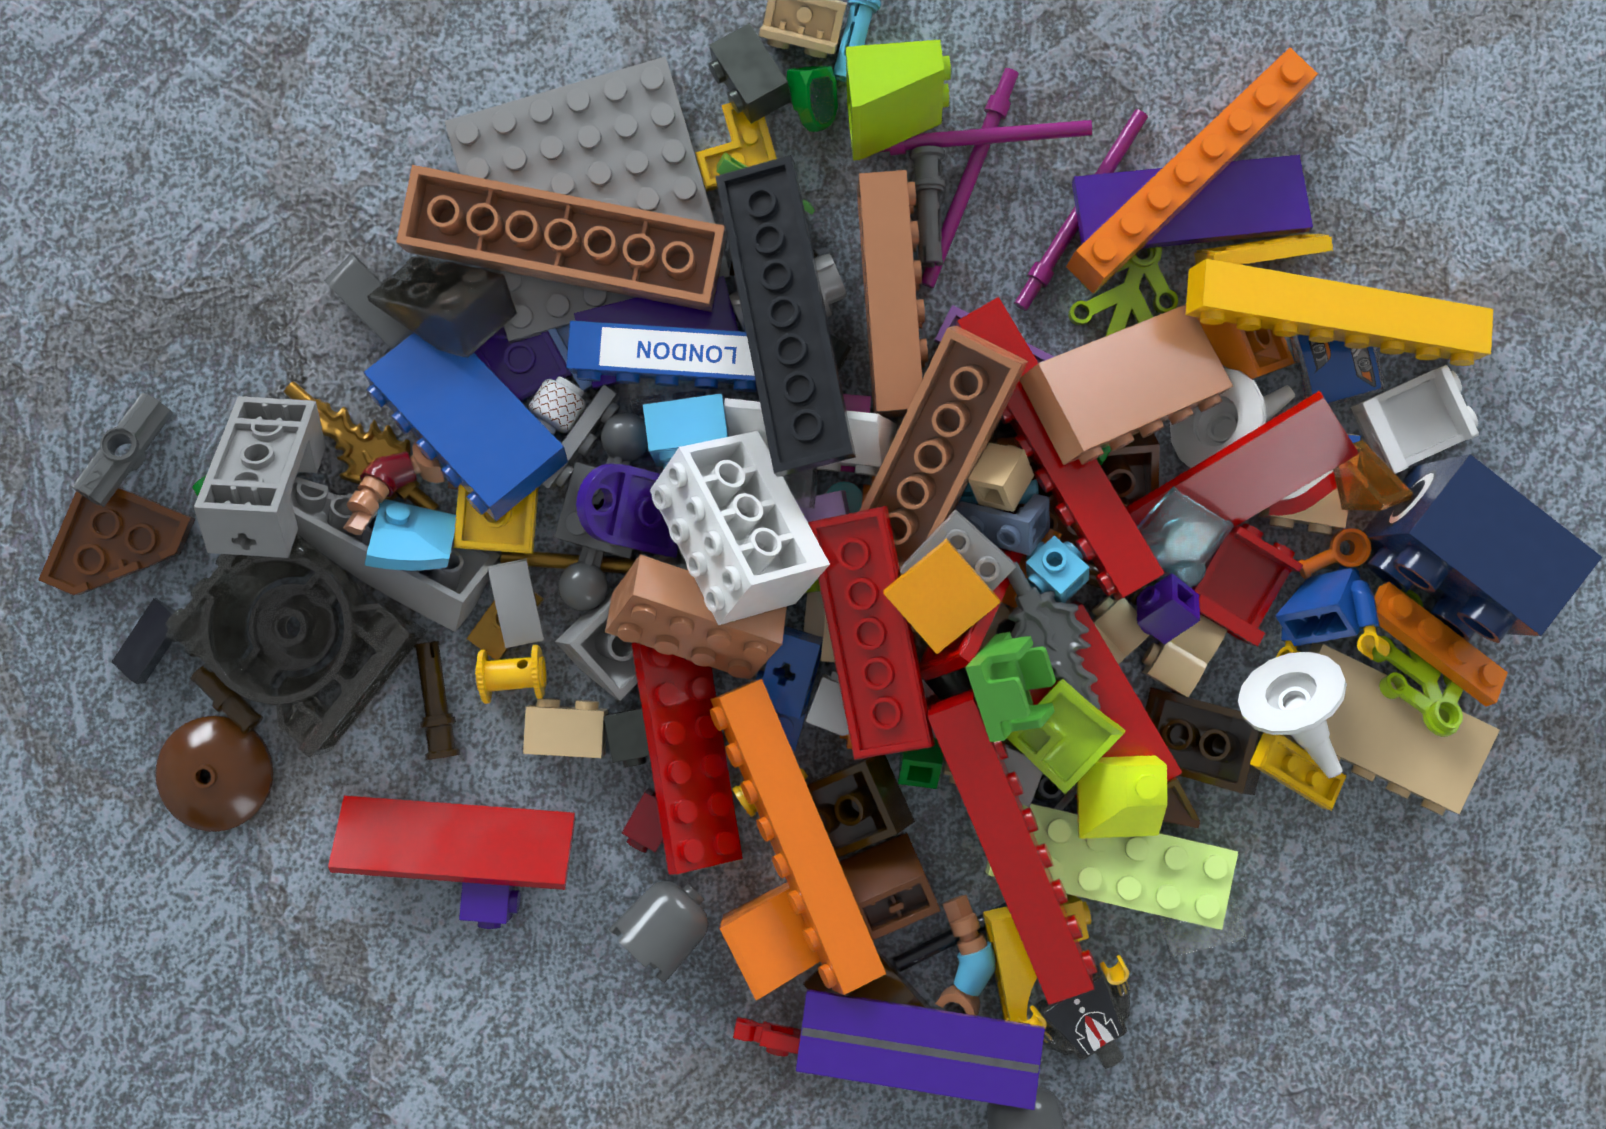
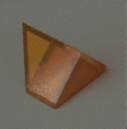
(1368, 482)

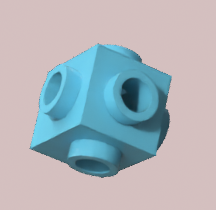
(1057, 568)

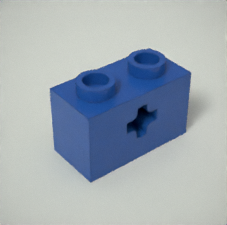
(804, 653)

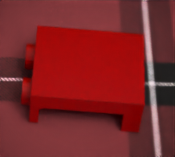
(1244, 582)

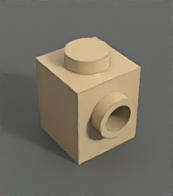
(1001, 476)

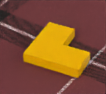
(748, 144)

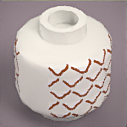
(558, 405)

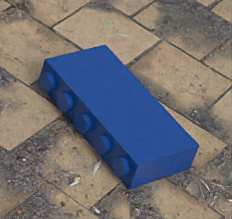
(466, 423)

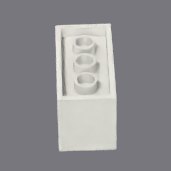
(738, 527)

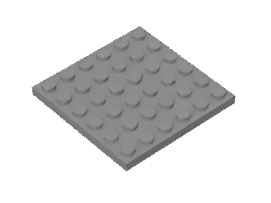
(594, 140)

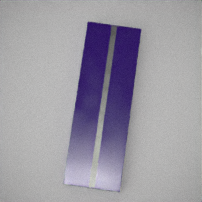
(920, 1049)

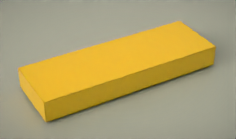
(1296, 770)

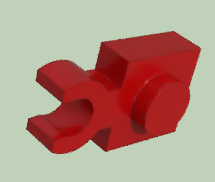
(776, 1038)

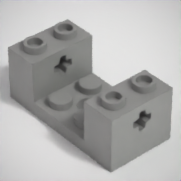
(251, 476)

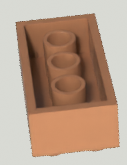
(668, 612)

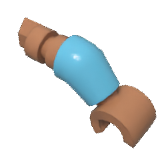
(975, 957)

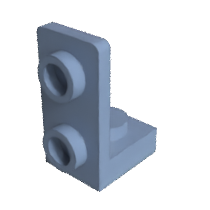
(1011, 531)

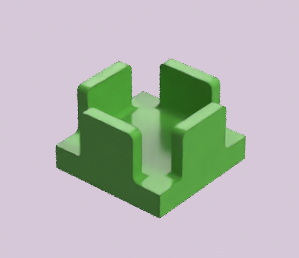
(1002, 682)

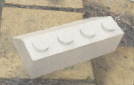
(869, 431)

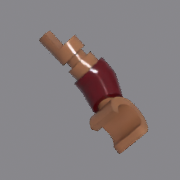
(382, 479)

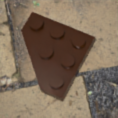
(112, 541)

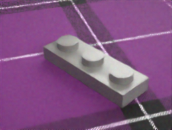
(582, 437)

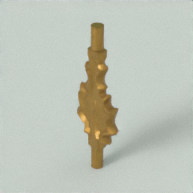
(362, 447)

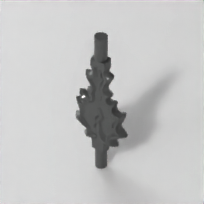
(1056, 629)

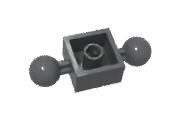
(584, 583)

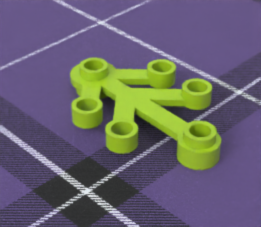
(1128, 295)
(1439, 710)

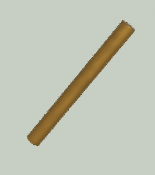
(562, 561)

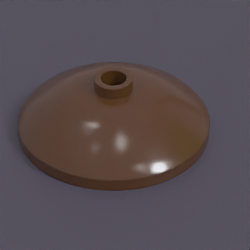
(238, 770)

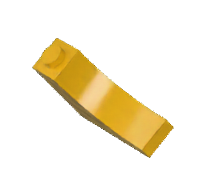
(1013, 967)

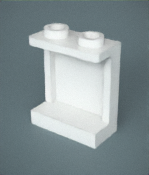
(1416, 419)

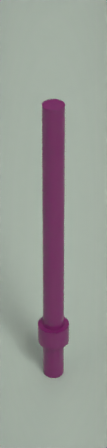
(996, 109)
(994, 135)
(1041, 272)

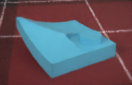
(410, 538)

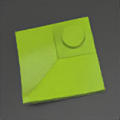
(1070, 738)

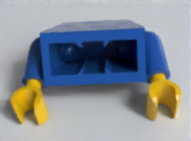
(1331, 609)

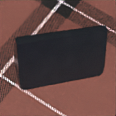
(145, 643)

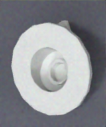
(1236, 416)
(1295, 699)

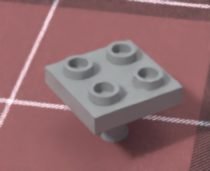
(975, 548)

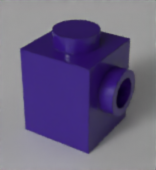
(1167, 609)
(488, 904)

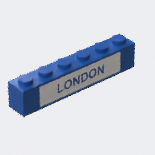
(660, 354)

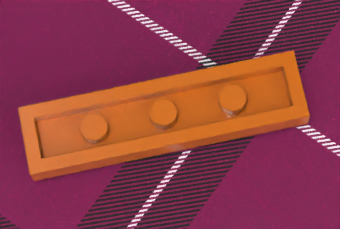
(1439, 645)

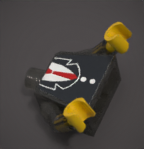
(1089, 1020)

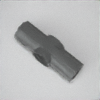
(106, 469)

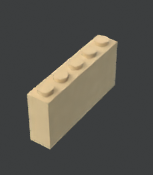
(1393, 742)

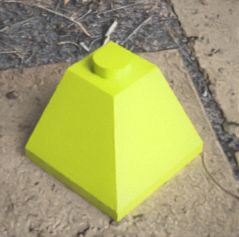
(1122, 797)

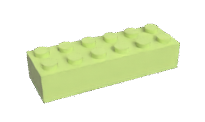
(1138, 872)

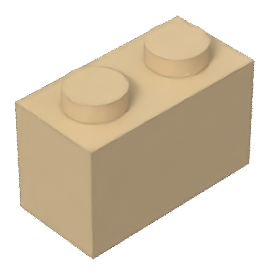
(565, 729)

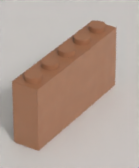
(1126, 385)

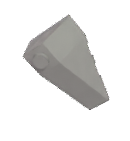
(600, 654)

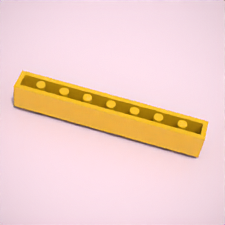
(1338, 312)

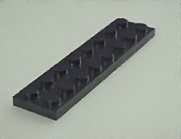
(785, 317)

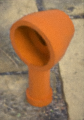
(1359, 552)

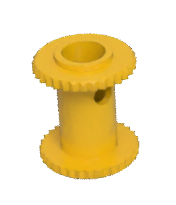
(511, 674)

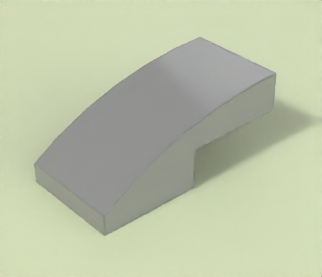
(515, 603)

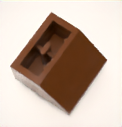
(889, 886)

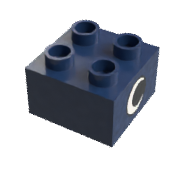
(1478, 551)

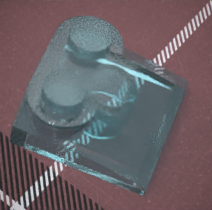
(1183, 536)

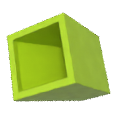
(894, 93)

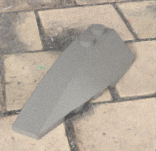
(439, 594)

